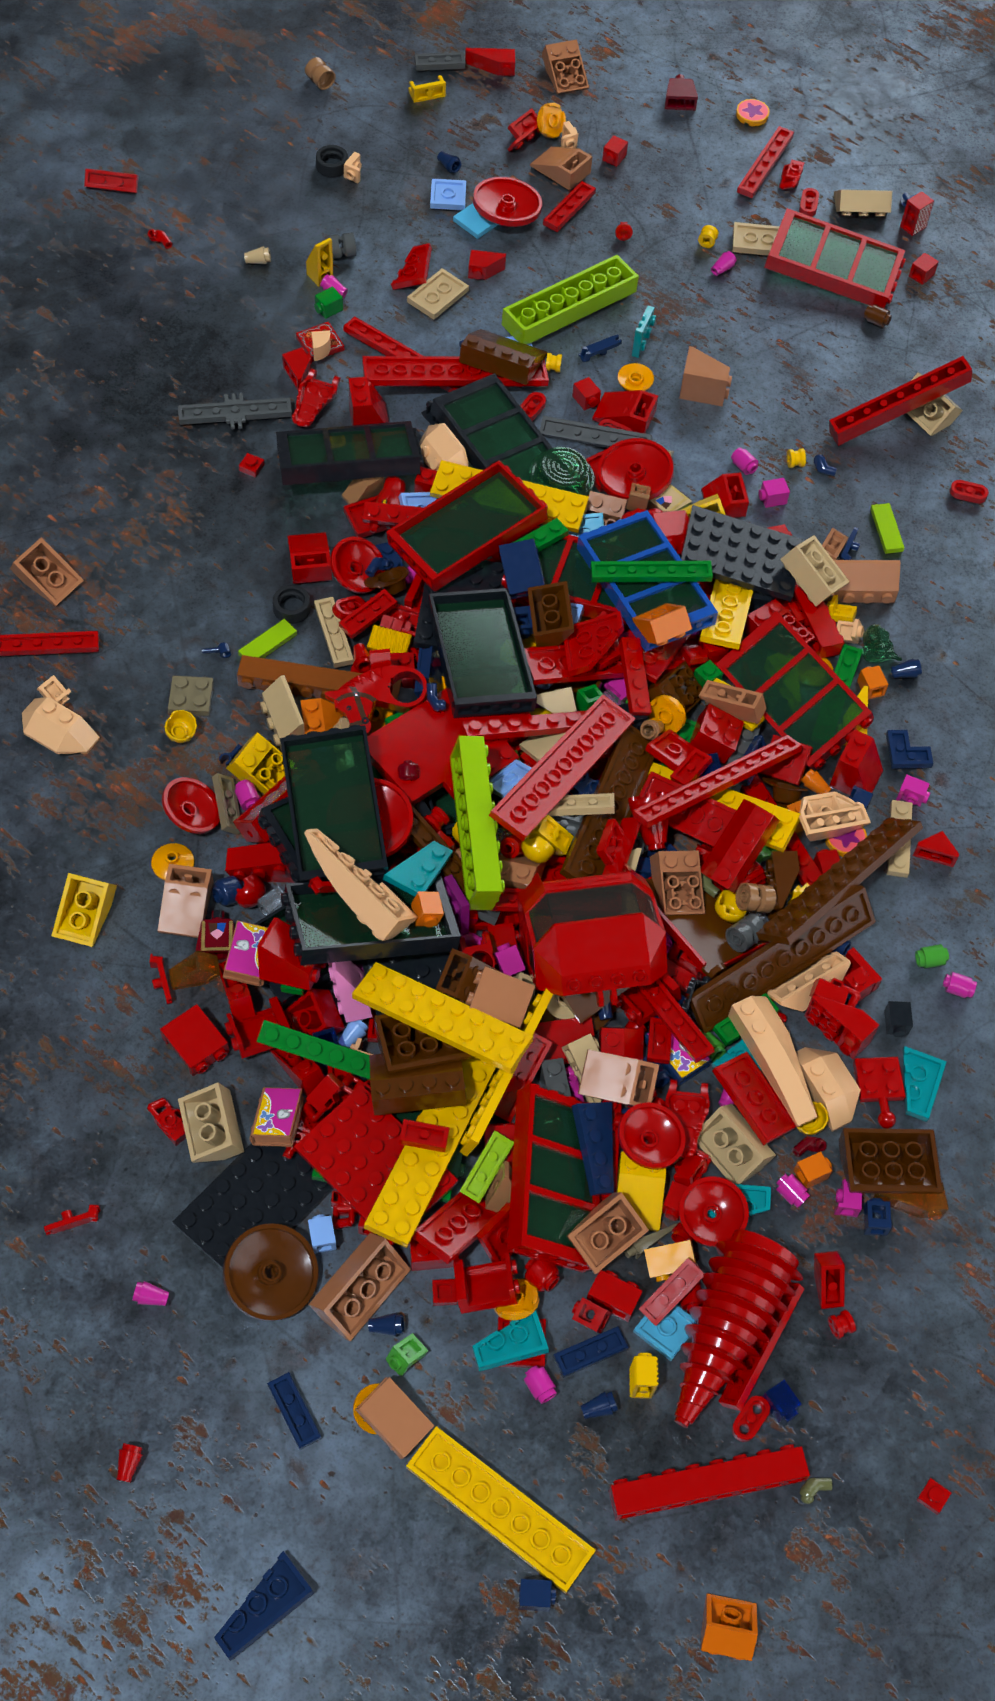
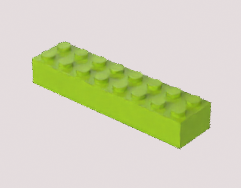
(569, 300)
(475, 826)

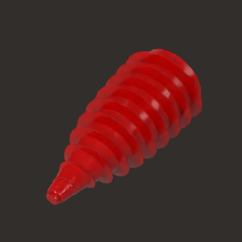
(734, 1311)

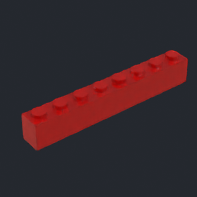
(900, 400)
(816, 618)
(708, 1482)

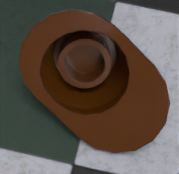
(392, 580)
(784, 792)

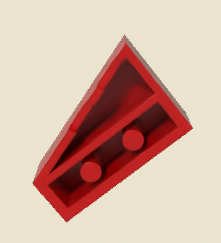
(257, 860)

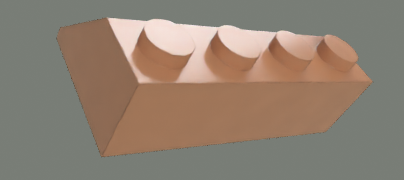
(869, 581)
(517, 871)
(360, 1286)

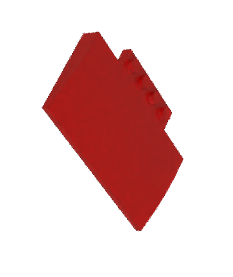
(428, 741)

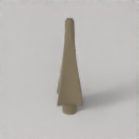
(647, 1242)

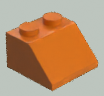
(663, 623)
(318, 715)
(729, 1627)

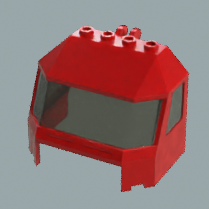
(592, 934)

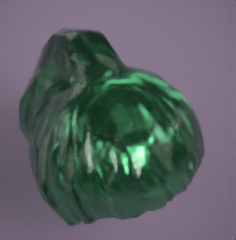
(878, 645)

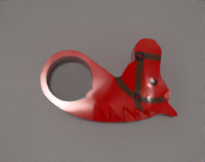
(372, 689)

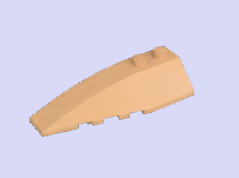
(371, 902)
(775, 1054)

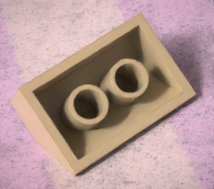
(863, 202)
(935, 414)
(814, 570)
(281, 711)
(211, 1124)
(733, 1145)

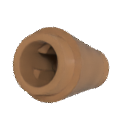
(651, 729)

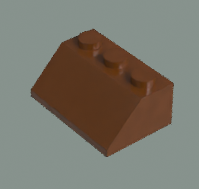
(550, 613)

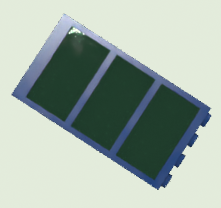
(643, 540)

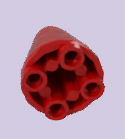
(656, 835)

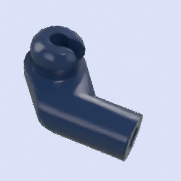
(378, 563)
(432, 698)

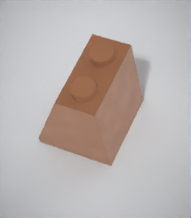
(705, 379)
(500, 996)

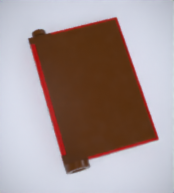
(704, 937)

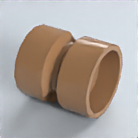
(320, 73)
(755, 897)

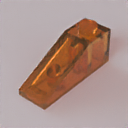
(919, 1205)

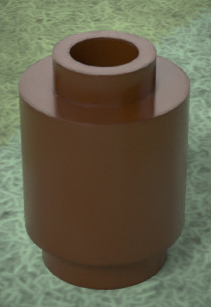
(877, 315)

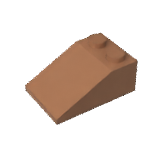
(46, 572)
(607, 1231)

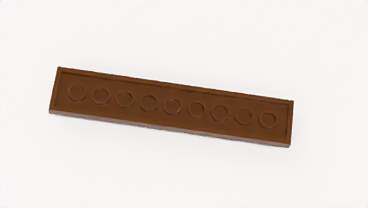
(625, 778)
(839, 881)
(779, 962)

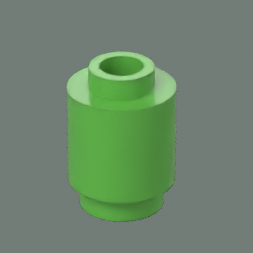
(931, 956)

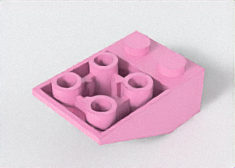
(346, 978)

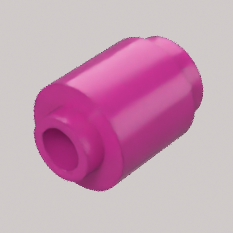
(744, 461)
(246, 793)
(959, 985)
(792, 1190)
(540, 1384)

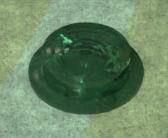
(563, 470)

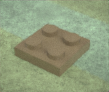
(191, 695)

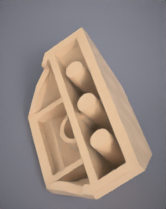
(441, 444)
(57, 727)
(831, 815)
(796, 990)
(830, 1084)

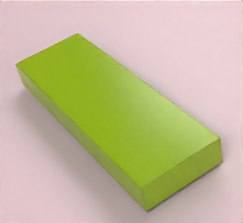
(887, 528)
(269, 640)
(486, 1166)

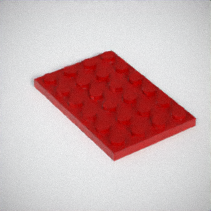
(358, 1152)

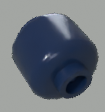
(225, 890)

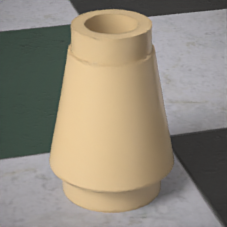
(258, 256)

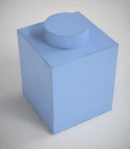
(322, 1233)

